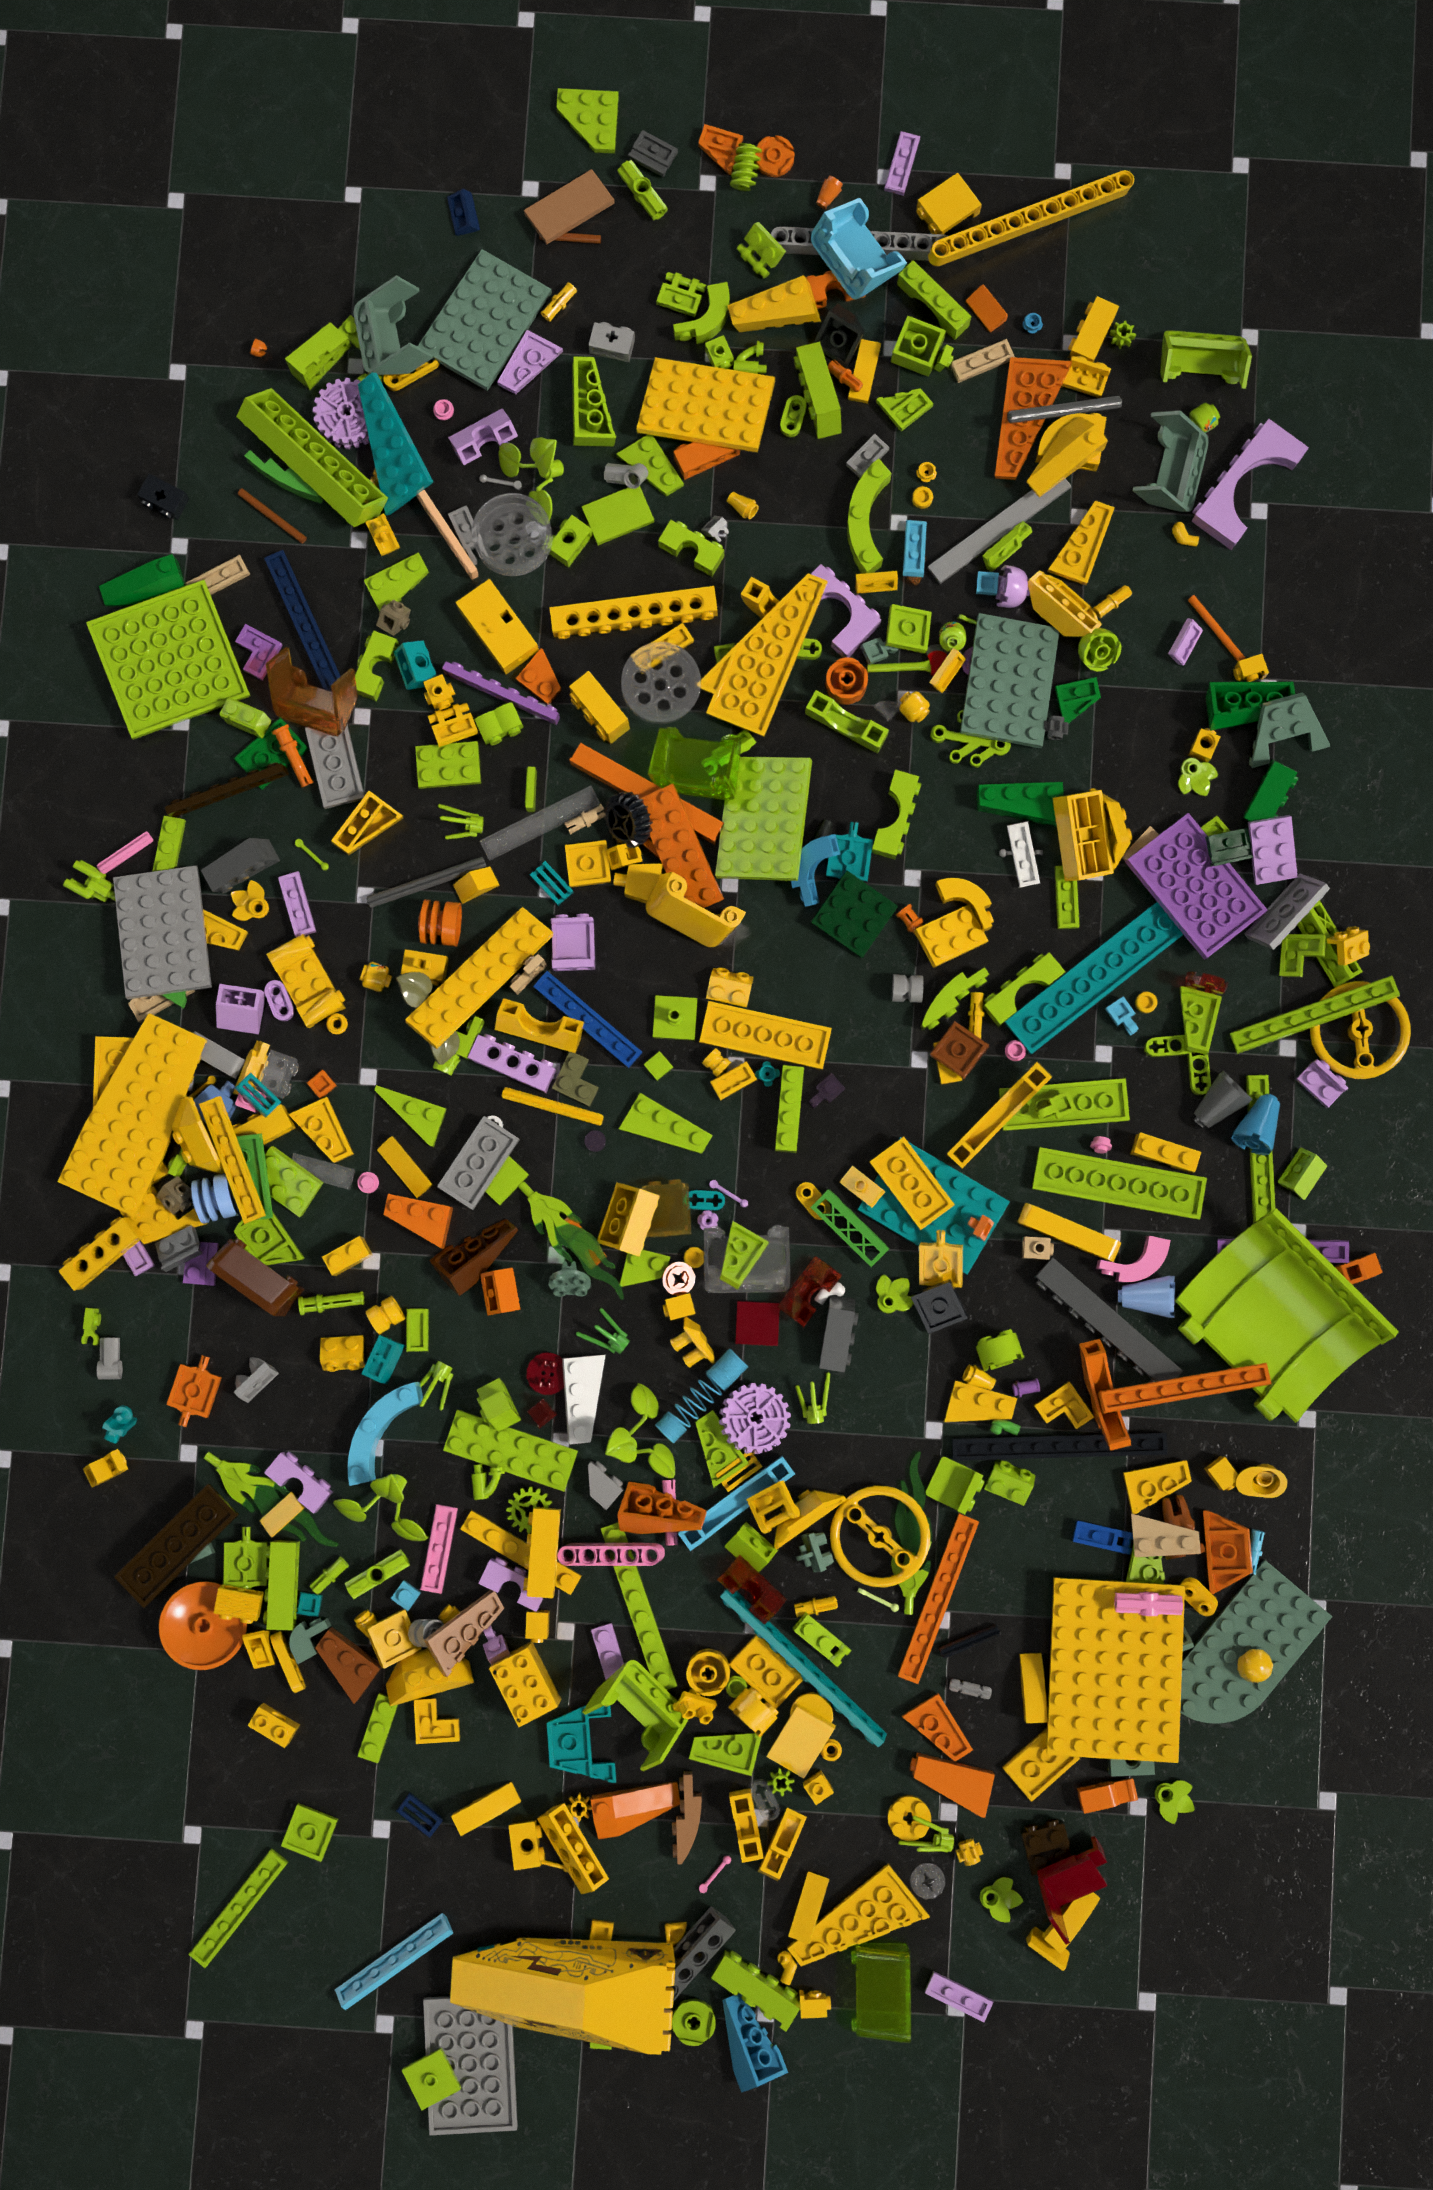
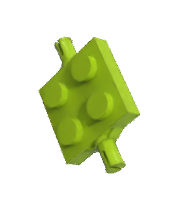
(245, 1562)

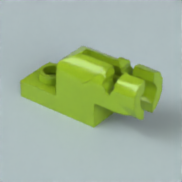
(466, 1043)

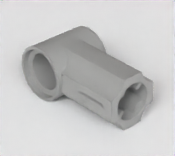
(625, 474)
(109, 1365)

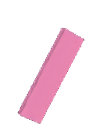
(439, 1548)

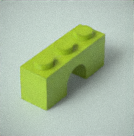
(677, 537)
(378, 648)

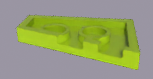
(660, 470)
(396, 580)
(717, 1449)

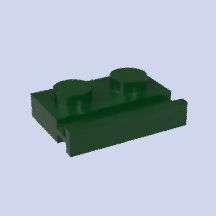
(1229, 847)

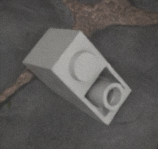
(602, 1486)

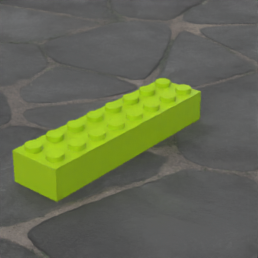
(312, 457)

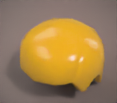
(1255, 1666)

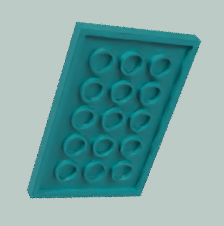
(969, 1199)

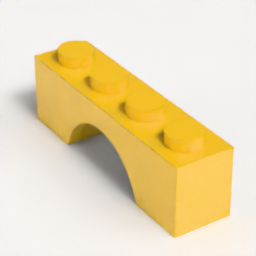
(515, 1020)

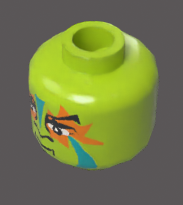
(1205, 417)
(952, 636)

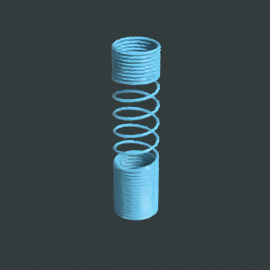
(722, 1373)

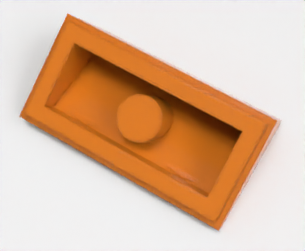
(987, 308)

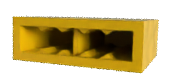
(1056, 427)

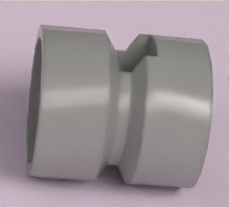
(907, 988)
(421, 1629)

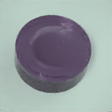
(595, 1141)

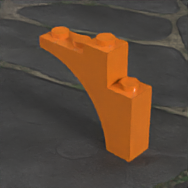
(1098, 1379)

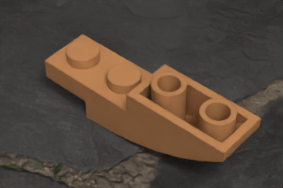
(686, 1825)

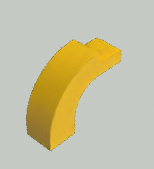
(758, 597)

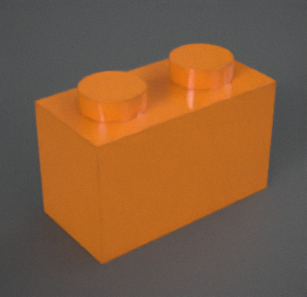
(500, 1291)

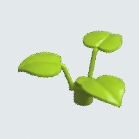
(543, 453)
(624, 1446)
(390, 1488)

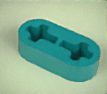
(706, 1195)

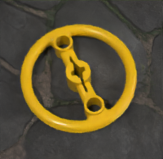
(1361, 1040)
(915, 1561)

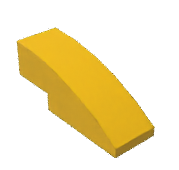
(1033, 1688)
(485, 1808)
(782, 1844)
(1074, 1916)

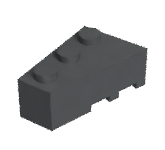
(240, 864)
(838, 1334)

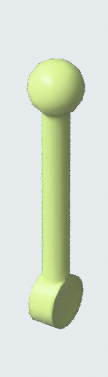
(894, 1607)

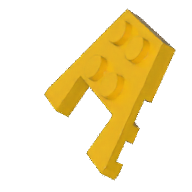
(156, 1220)

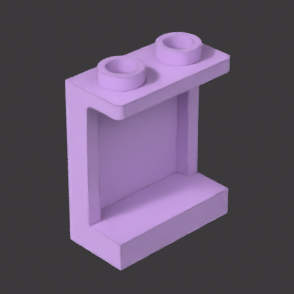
(573, 943)

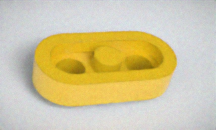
(808, 1201)
(1199, 1597)

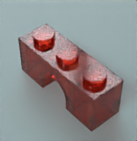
(815, 1277)
(765, 1597)

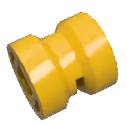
(716, 1062)

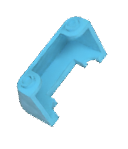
(853, 251)

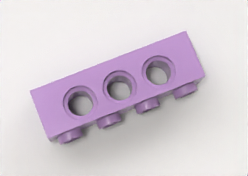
(485, 1043)

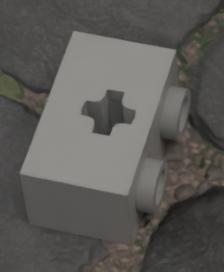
(601, 344)

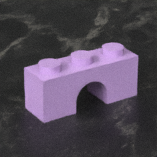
(491, 428)
(314, 1492)
(498, 1573)

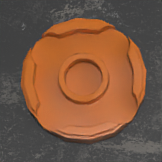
(776, 156)

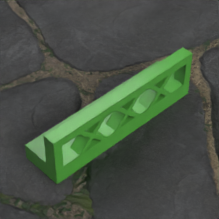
(856, 1222)

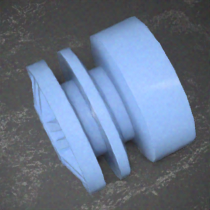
(210, 1199)

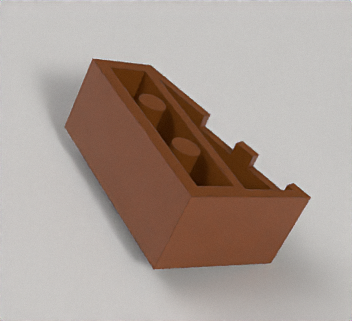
(348, 1663)

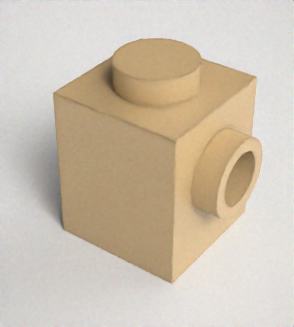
(1037, 1248)

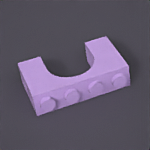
(862, 621)

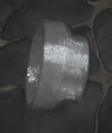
(504, 511)
(670, 657)

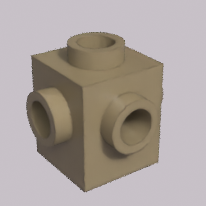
(393, 617)
(175, 1195)

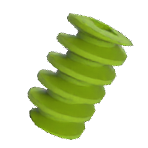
(744, 166)

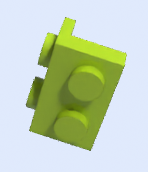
(1010, 1482)

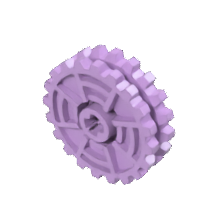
(330, 414)
(738, 1416)

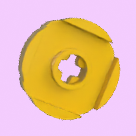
(899, 1809)

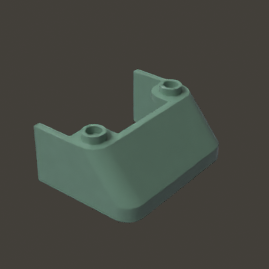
(377, 331)
(1181, 463)

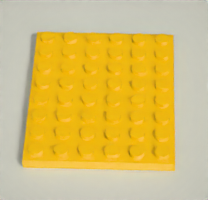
(1113, 1674)

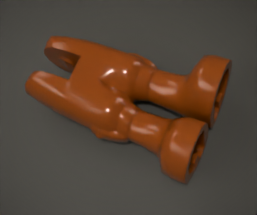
(1180, 1518)

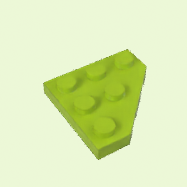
(591, 116)

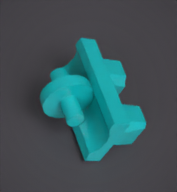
(119, 1424)

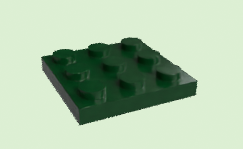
(854, 914)

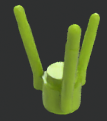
(473, 822)
(440, 1372)
(815, 1412)
(941, 1841)

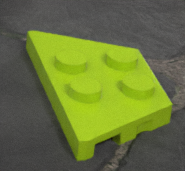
(268, 1241)

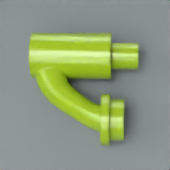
(750, 366)
(481, 1489)

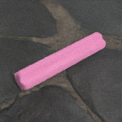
(125, 853)

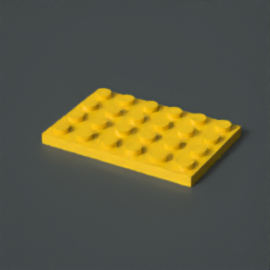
(706, 404)

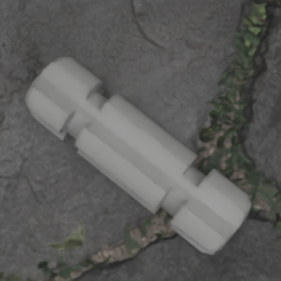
(970, 1688)

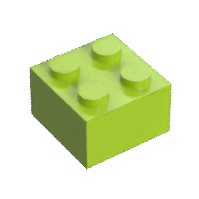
(918, 346)

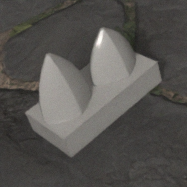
(249, 1387)

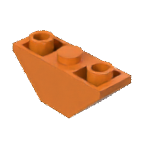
(1360, 1268)

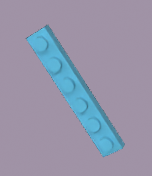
(393, 1961)

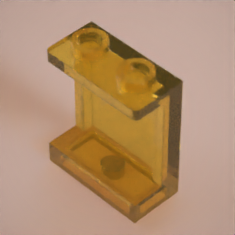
(673, 1209)

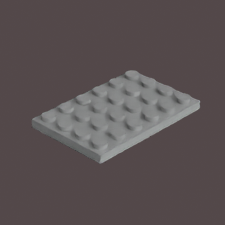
(162, 932)
(483, 2063)

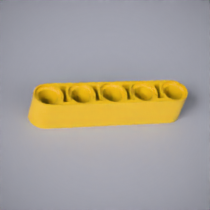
(1069, 1232)

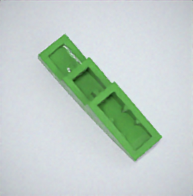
(286, 479)

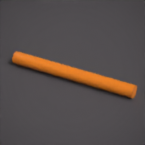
(1216, 628)

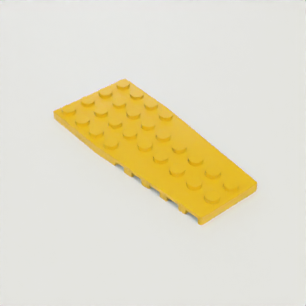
(134, 1117)

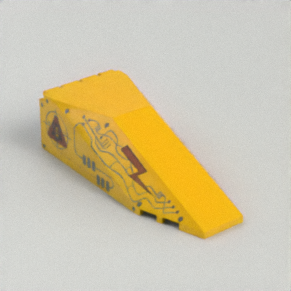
(574, 1989)

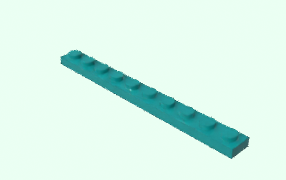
(808, 1670)

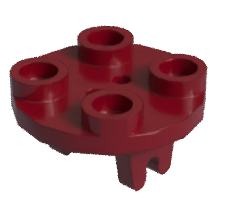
(545, 1383)

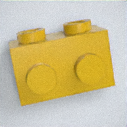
(1087, 376)
(1351, 945)
(729, 987)
(342, 1353)

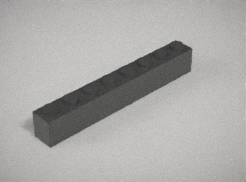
(1105, 1322)

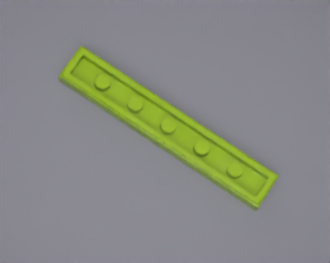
(238, 1908)

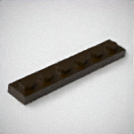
(220, 792)

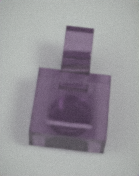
(828, 1090)

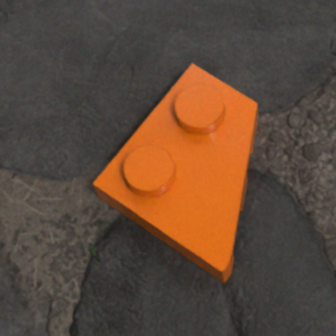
(720, 146)

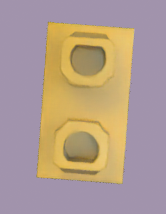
(382, 535)
(694, 1705)

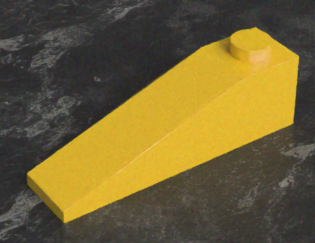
(1070, 450)

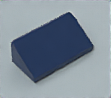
(463, 212)

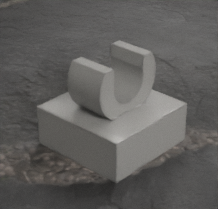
(713, 527)

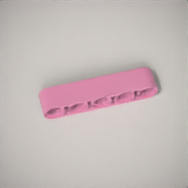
(602, 1559)

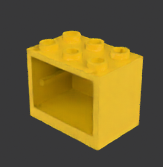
(525, 1684)

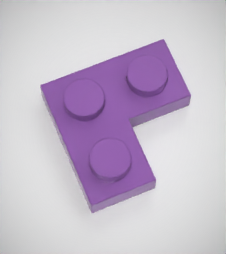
(262, 649)

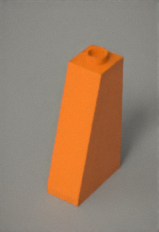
(957, 1781)

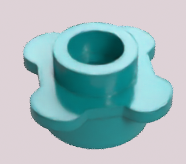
(774, 1073)

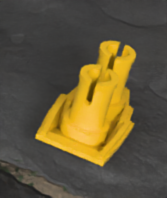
(693, 1334)

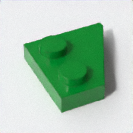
(1076, 697)

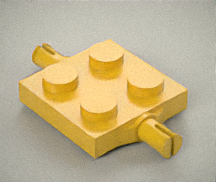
(940, 1262)

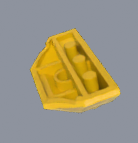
(1061, 606)
(1118, 833)
(194, 1138)
(812, 1507)
(420, 1677)

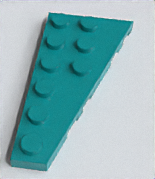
(395, 457)

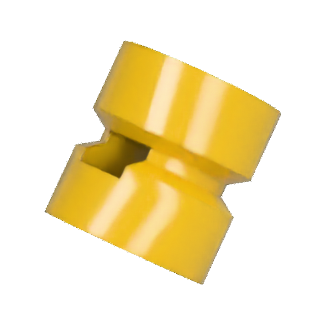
(386, 1314)

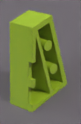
(317, 355)

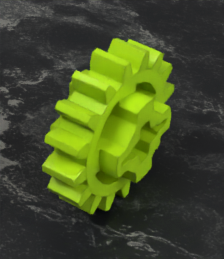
(519, 1505)

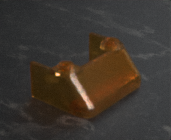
(308, 704)

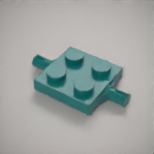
(854, 855)

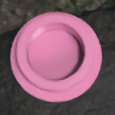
(443, 409)
(1015, 1050)
(1101, 1144)
(368, 1182)

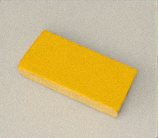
(282, 1514)
(1036, 1941)

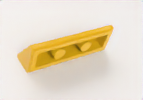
(404, 1167)

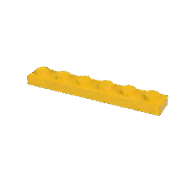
(232, 1159)
(514, 1548)

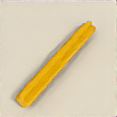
(552, 1106)

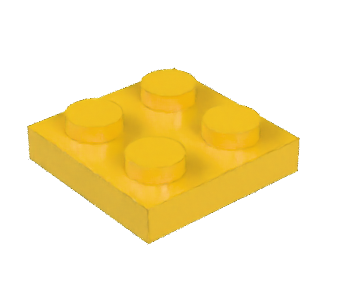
(587, 863)
(391, 1639)

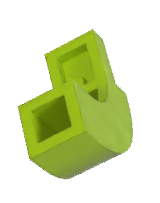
(713, 320)

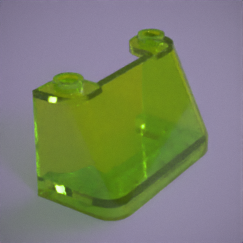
(696, 765)
(882, 1991)

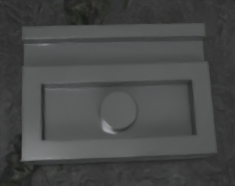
(653, 153)
(178, 1248)

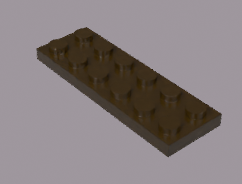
(176, 1545)

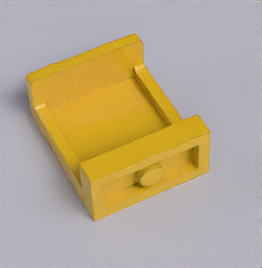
(948, 205)

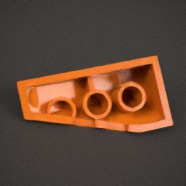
(650, 1511)
(626, 1809)

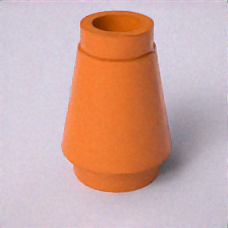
(829, 191)

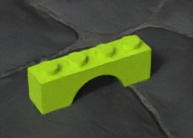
(920, 285)
(859, 730)
(888, 839)
(1043, 972)
(789, 1109)

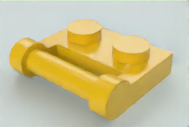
(769, 1500)

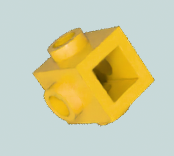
(439, 692)

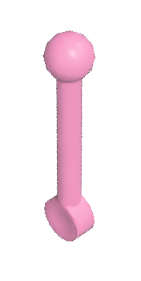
(704, 1886)

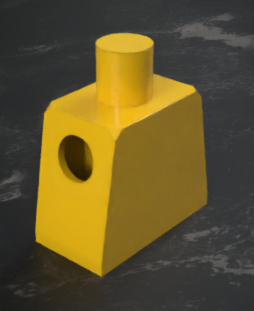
(639, 880)

